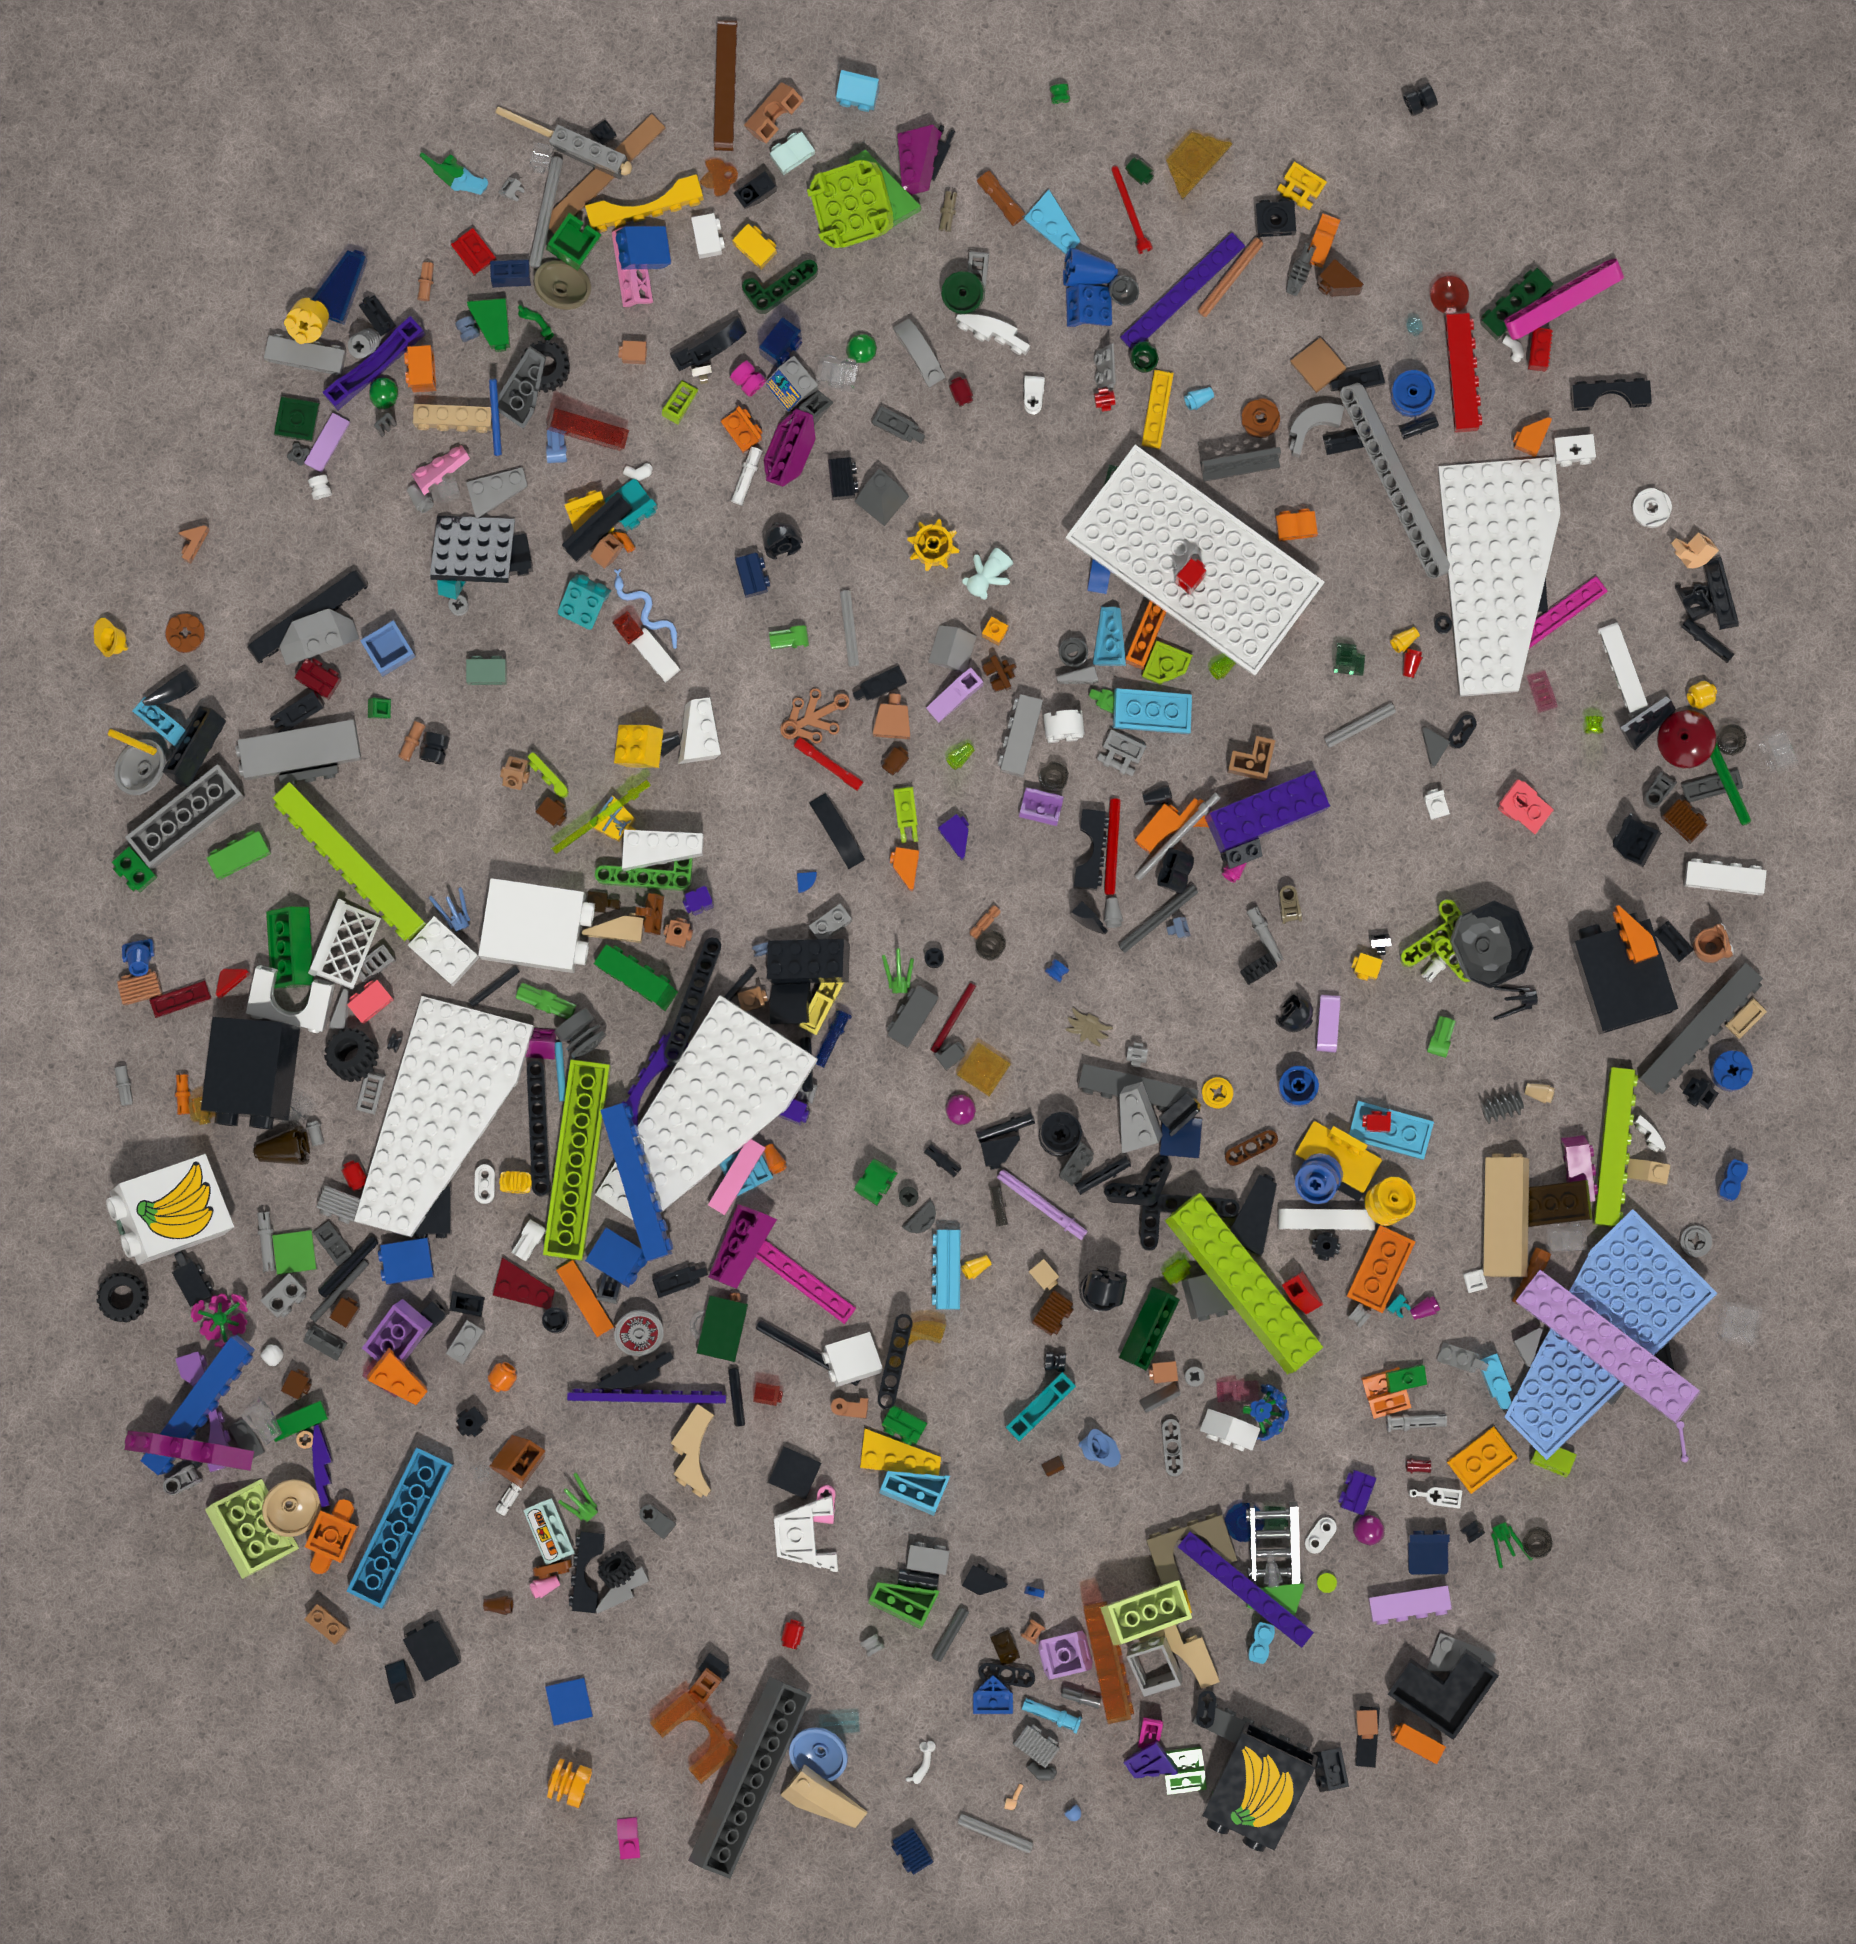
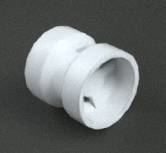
(319, 487)

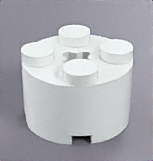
(1064, 725)

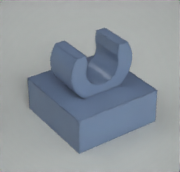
(1180, 928)

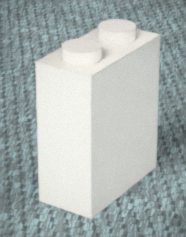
(852, 1359)

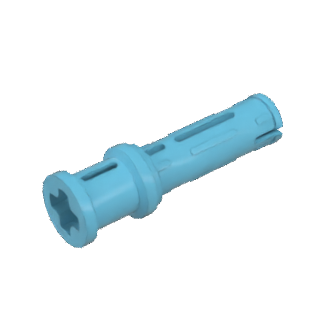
(1061, 1718)

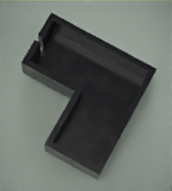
(1447, 1702)

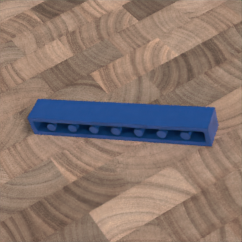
(636, 1181)
(203, 1398)

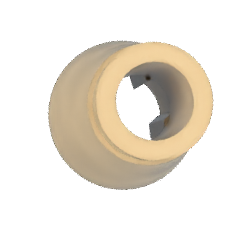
(1540, 1092)

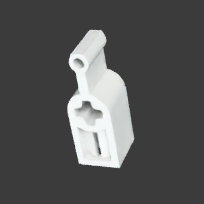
(1443, 1492)

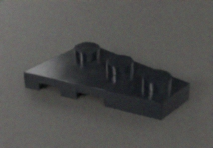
(1647, 722)

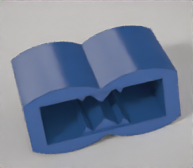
(1731, 1186)

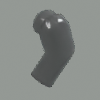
(1042, 1774)

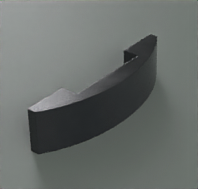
(837, 831)

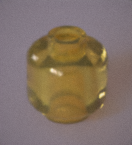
(196, 1114)

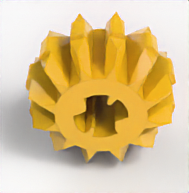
(515, 1182)

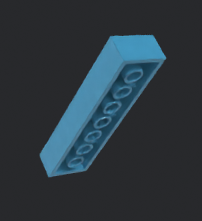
(400, 1528)

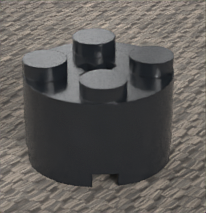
(1105, 1286)

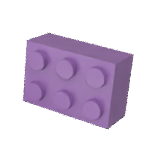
(399, 1331)

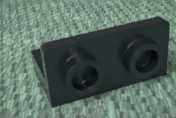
(1330, 1770)

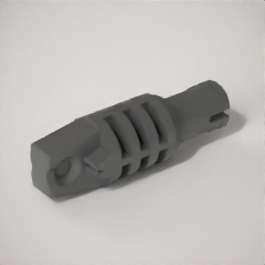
(1300, 270)

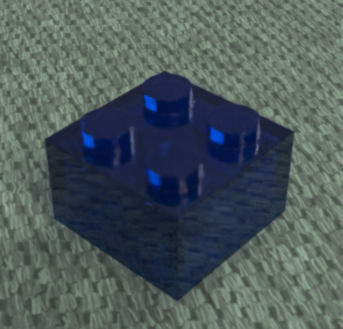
(781, 342)

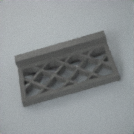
(1240, 464)

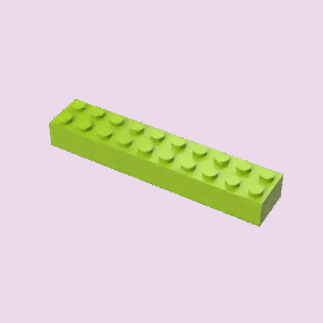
(346, 858)
(576, 1160)
(1243, 1283)

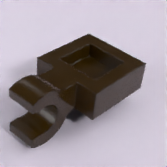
(602, 902)

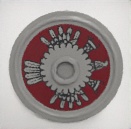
(638, 1332)

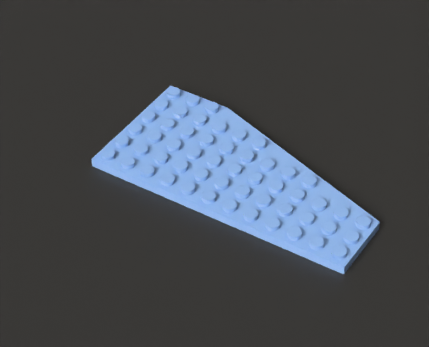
(1636, 1287)

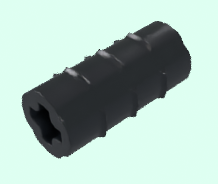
(918, 1579)

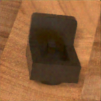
(1005, 1647)

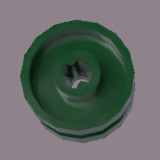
(973, 298)

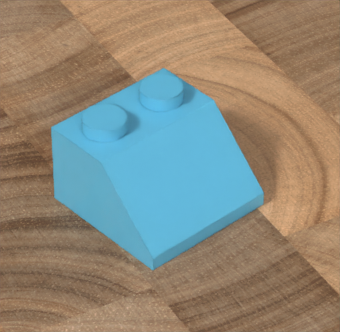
(857, 91)

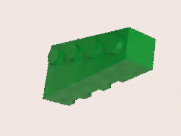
(636, 977)

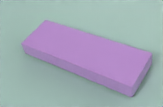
(327, 442)

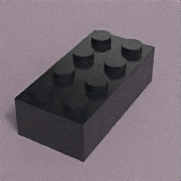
(808, 961)

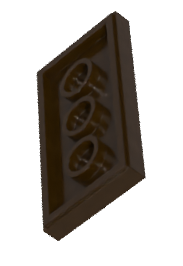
(1559, 1203)

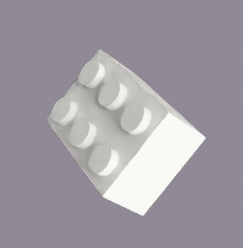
(443, 951)

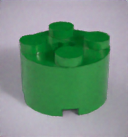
(875, 1181)

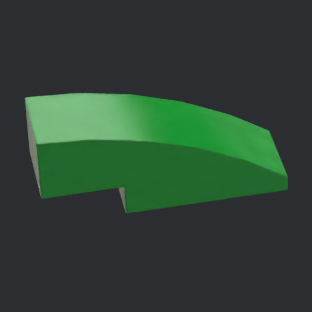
(302, 1420)

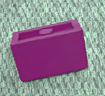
(542, 1044)

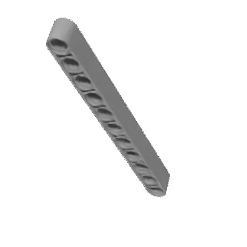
(1396, 490)

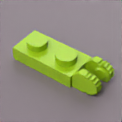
(548, 776)
(906, 812)

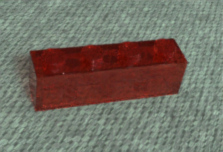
(587, 429)

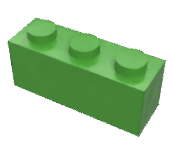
(238, 854)

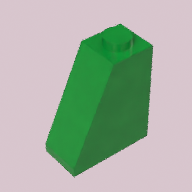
(493, 322)

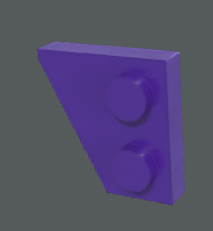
(1150, 1762)

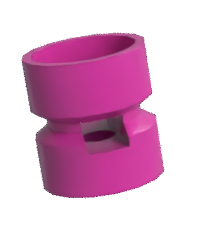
(747, 378)

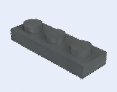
(309, 775)

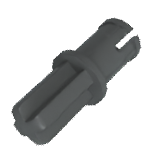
(1081, 1697)

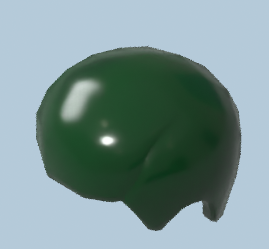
(1143, 349)

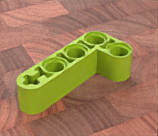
(1447, 928)

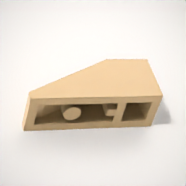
(623, 929)

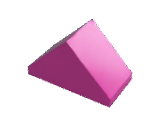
(1150, 1731)

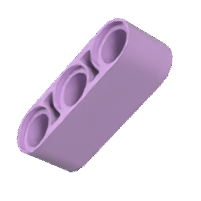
(1328, 1023)

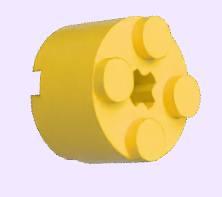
(306, 320)

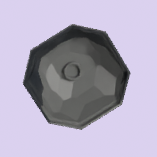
(1491, 944)

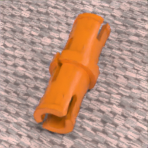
(182, 1094)

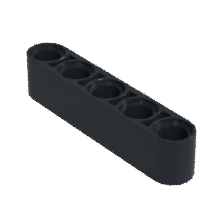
(895, 1371)

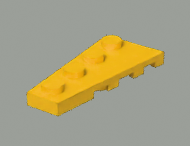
(892, 1455)

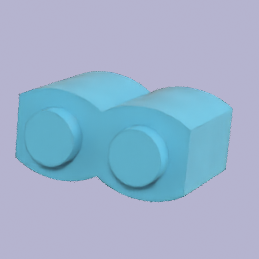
(1259, 1648)

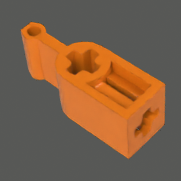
(1323, 239)

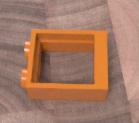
(1417, 1742)

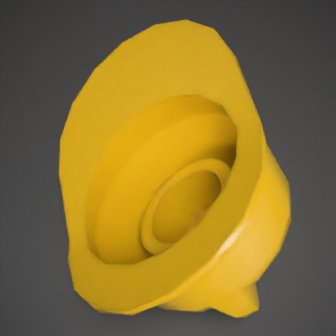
(109, 638)

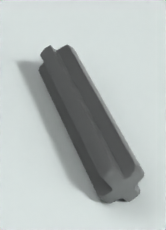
(950, 1634)

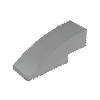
(624, 1592)

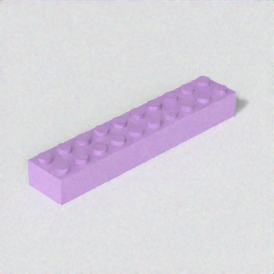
(1608, 1346)

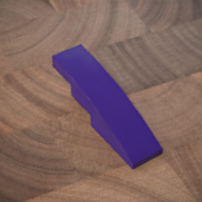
(321, 1458)

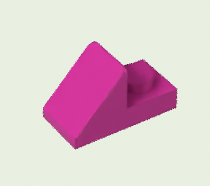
(628, 1838)

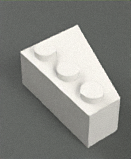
(699, 733)

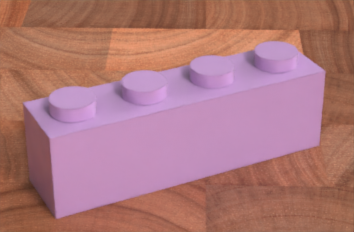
(1409, 1604)

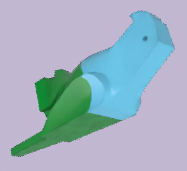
(456, 176)

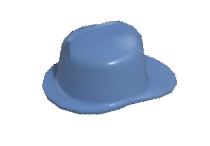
(1100, 1448)

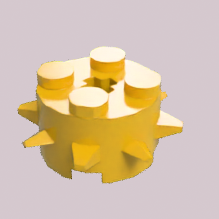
(935, 534)

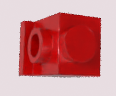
(1377, 1122)

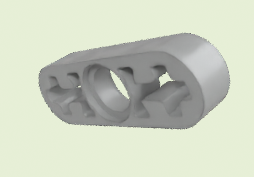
(1178, 1461)

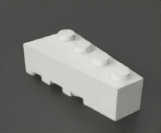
(659, 847)

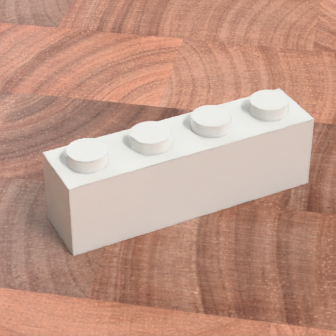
(1725, 878)

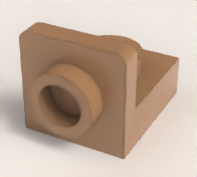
(752, 999)

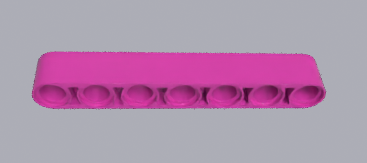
(1564, 299)

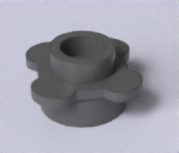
(300, 460)

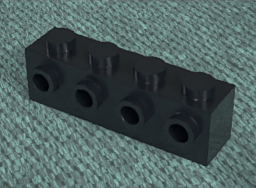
(194, 746)

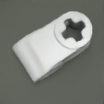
(1033, 391)

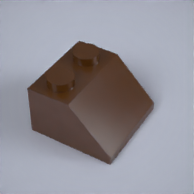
(1338, 281)

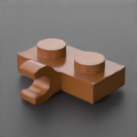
(653, 913)

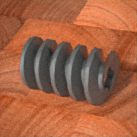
(1501, 1107)

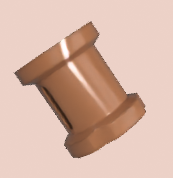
(1033, 1631)

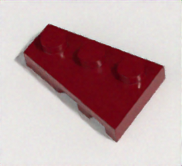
(521, 1287)

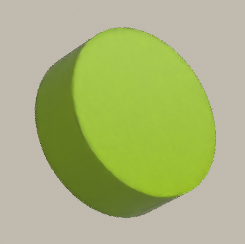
(1326, 1582)

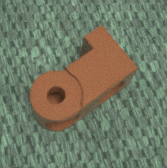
(850, 1409)

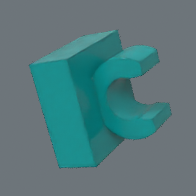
(1397, 1304)

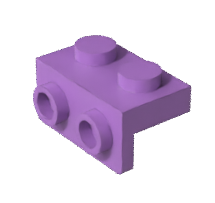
(1041, 806)

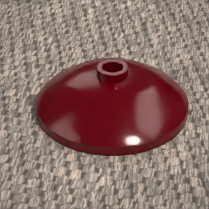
(1695, 748)

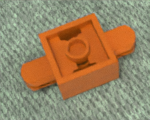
(331, 1536)

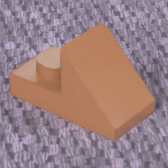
(196, 537)

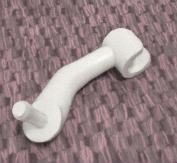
(919, 1775)

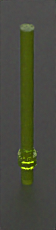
(632, 794)

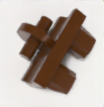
(994, 666)

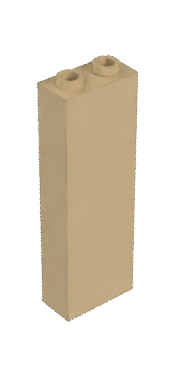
(1506, 1216)

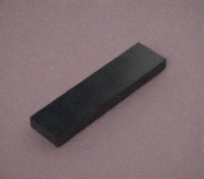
(1720, 594)

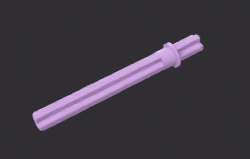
(1047, 1208)

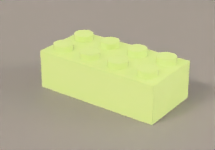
(1146, 1612)

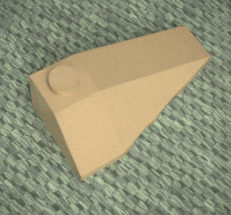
(820, 1797)

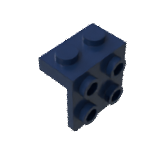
(1428, 1553)

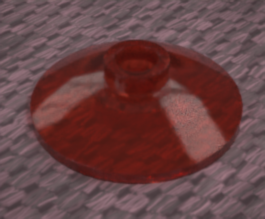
(1451, 285)

